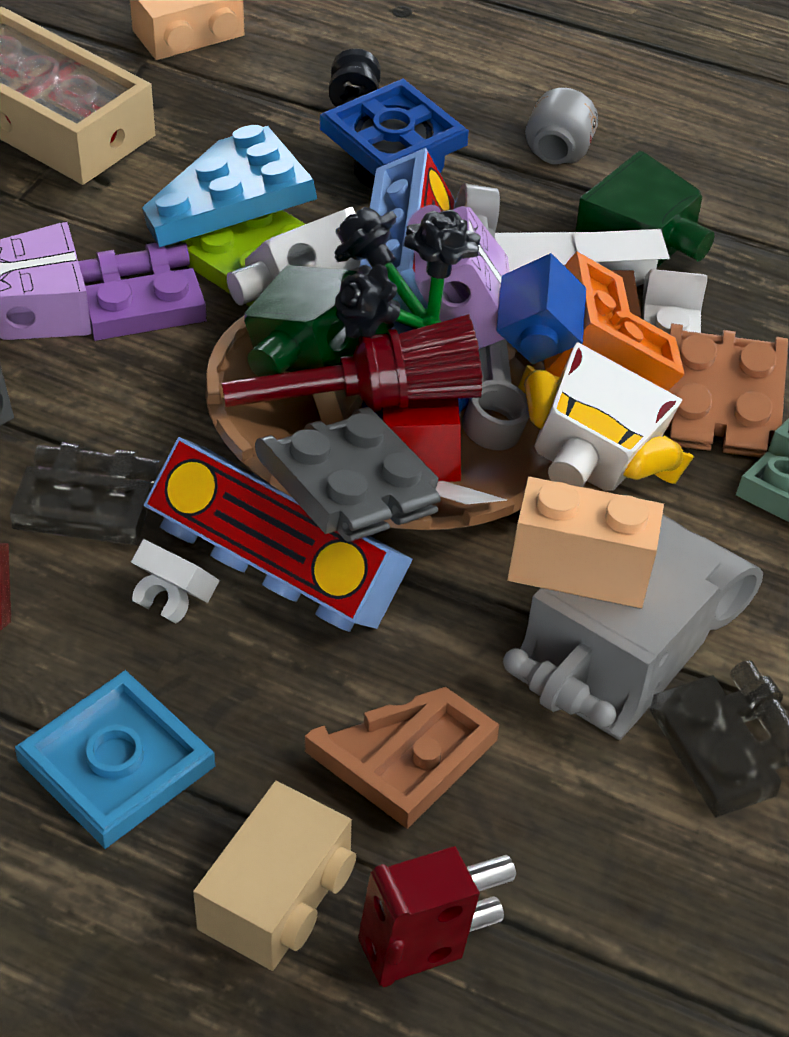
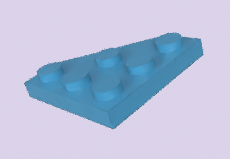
(229, 185)

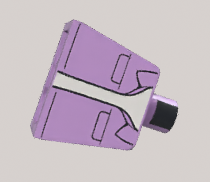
(479, 273)
(42, 286)

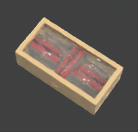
(68, 102)

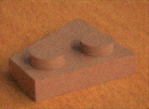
(407, 752)

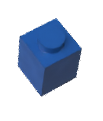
(541, 309)

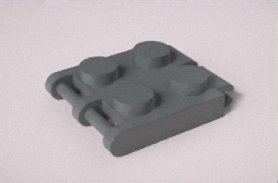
(351, 475)

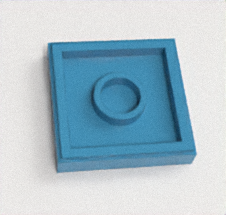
(115, 758)

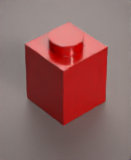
(431, 432)

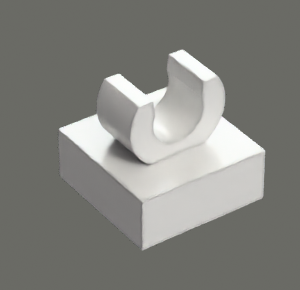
(170, 574)

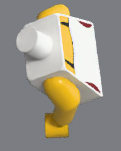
(602, 423)

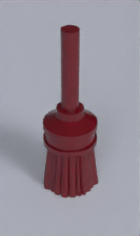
(383, 370)

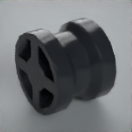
(359, 69)

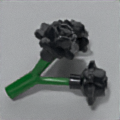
(368, 296)

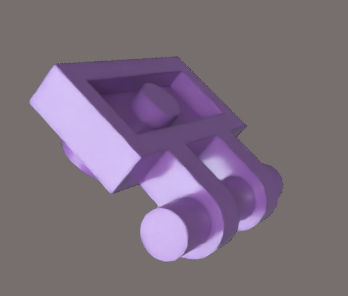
(141, 302)

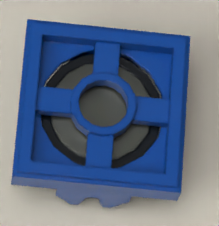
(391, 126)

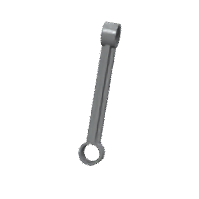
(497, 390)

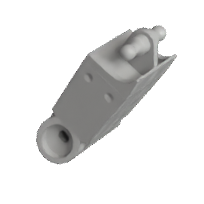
(613, 656)

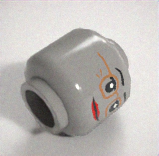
(561, 126)

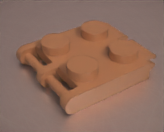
(728, 391)

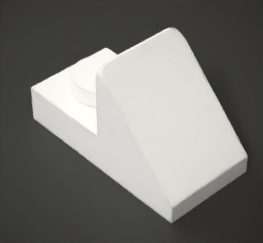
(673, 299)

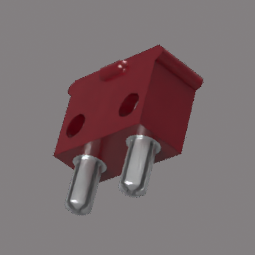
(424, 910)

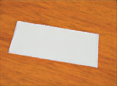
(622, 245)
(463, 494)

